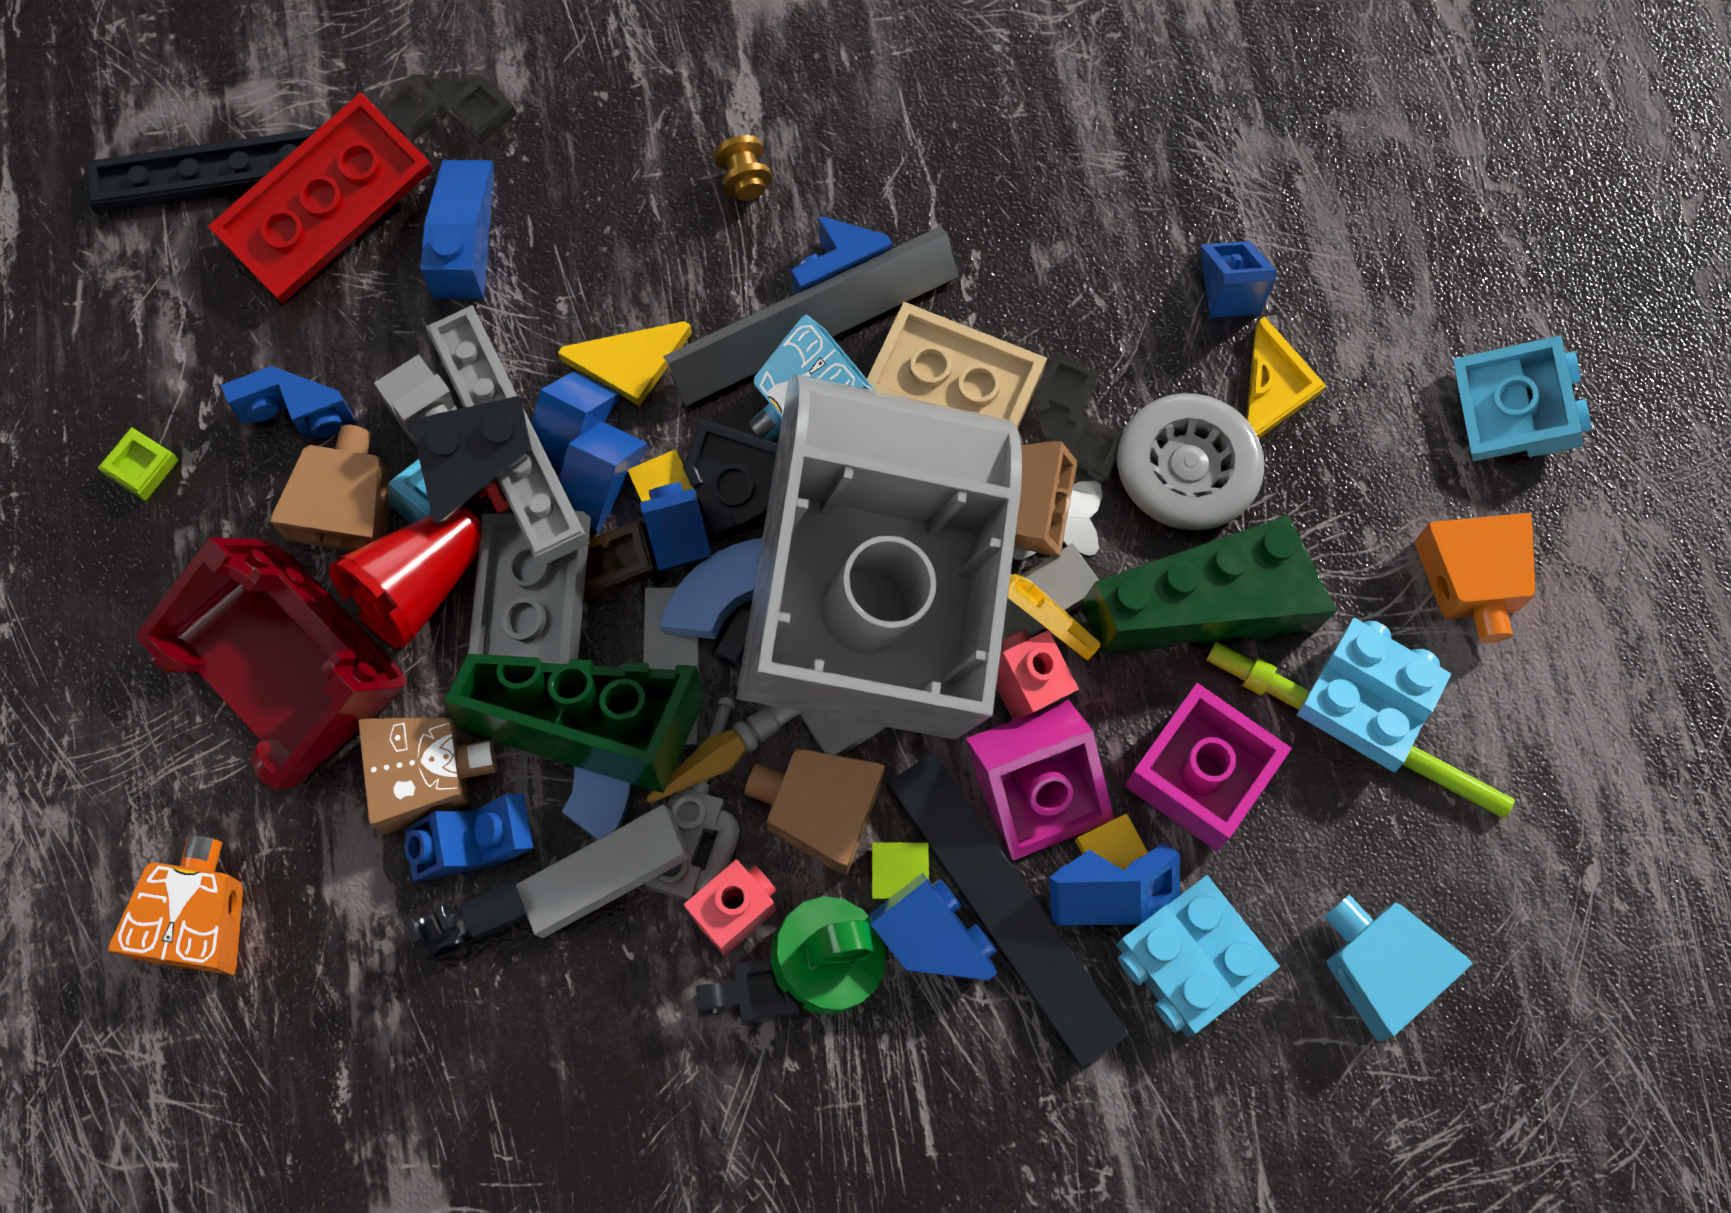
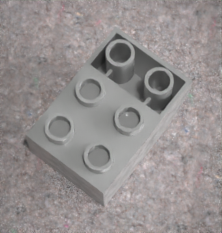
(884, 561)

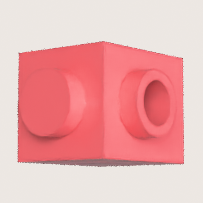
(1032, 673)
(731, 926)

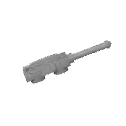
(695, 814)

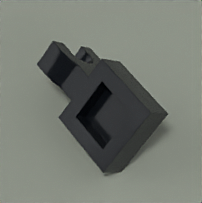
(752, 992)

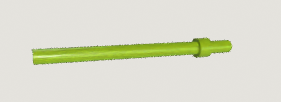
(1261, 677)

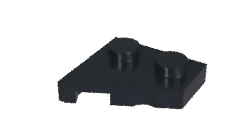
(468, 451)

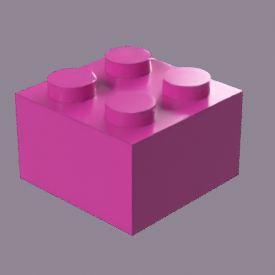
(1207, 767)

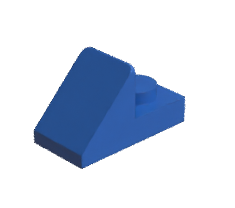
(844, 249)

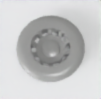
(1190, 464)

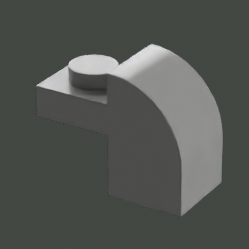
(414, 393)

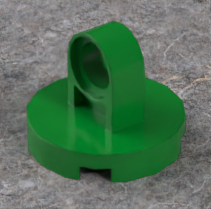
(828, 955)

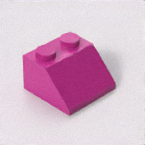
(1041, 778)

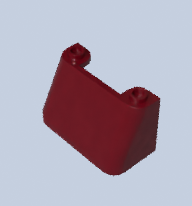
(272, 652)

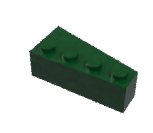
(1220, 590)
(581, 714)

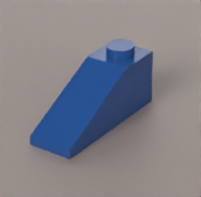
(458, 230)

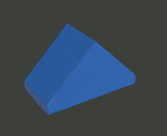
(1236, 278)
(569, 410)
(597, 470)

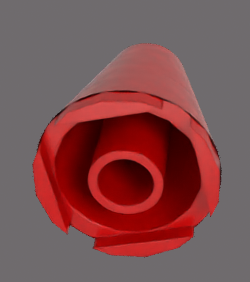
(407, 574)

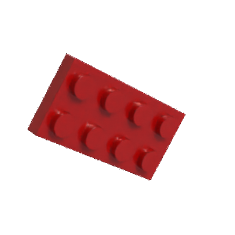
(321, 197)

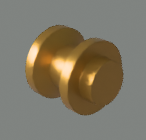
(745, 176)

